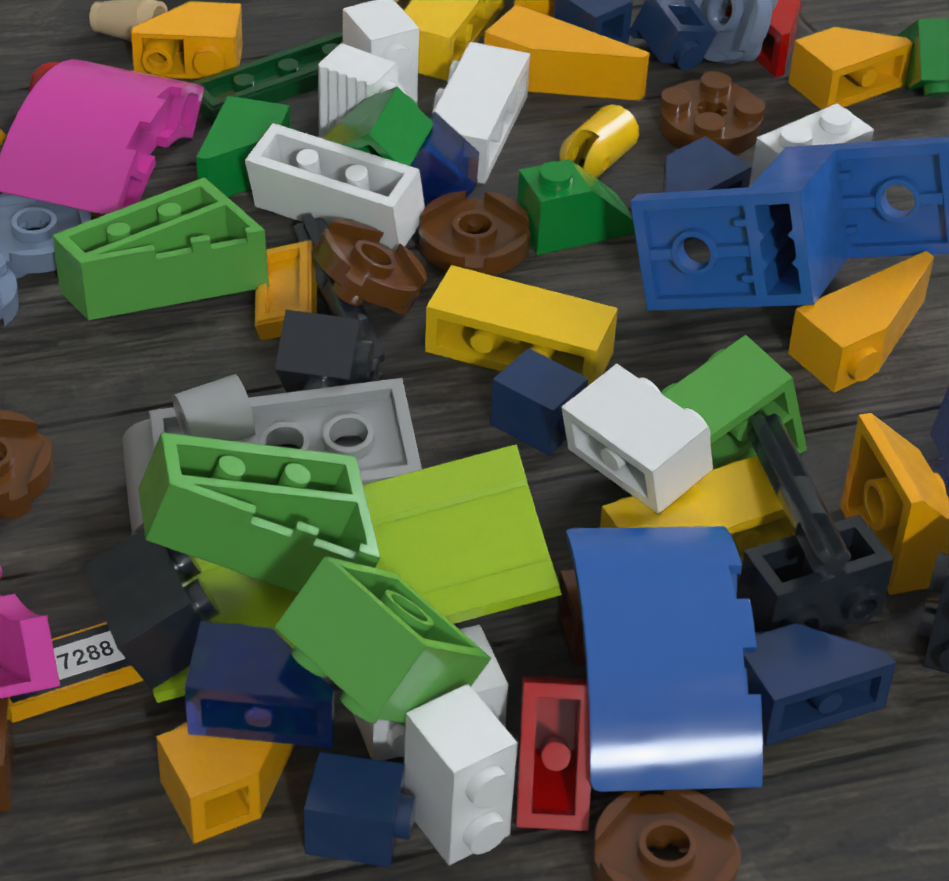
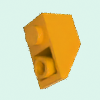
(189, 41)
(218, 779)

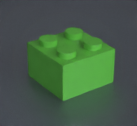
(377, 641)

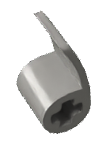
(216, 411)

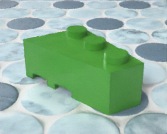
(161, 253)
(731, 391)
(256, 507)

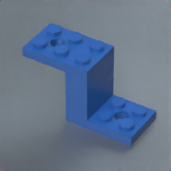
(793, 224)

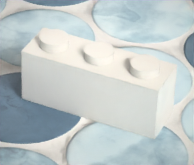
(485, 99)
(308, 174)

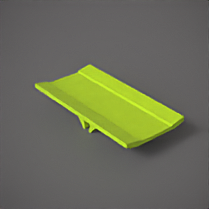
(450, 531)

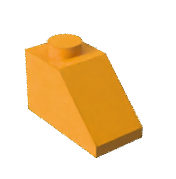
(848, 65)

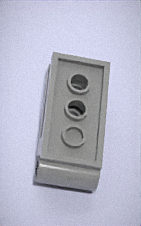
(350, 419)

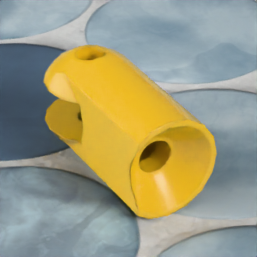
(601, 139)

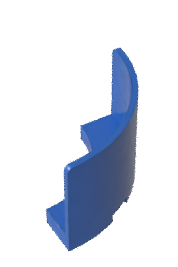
(666, 659)

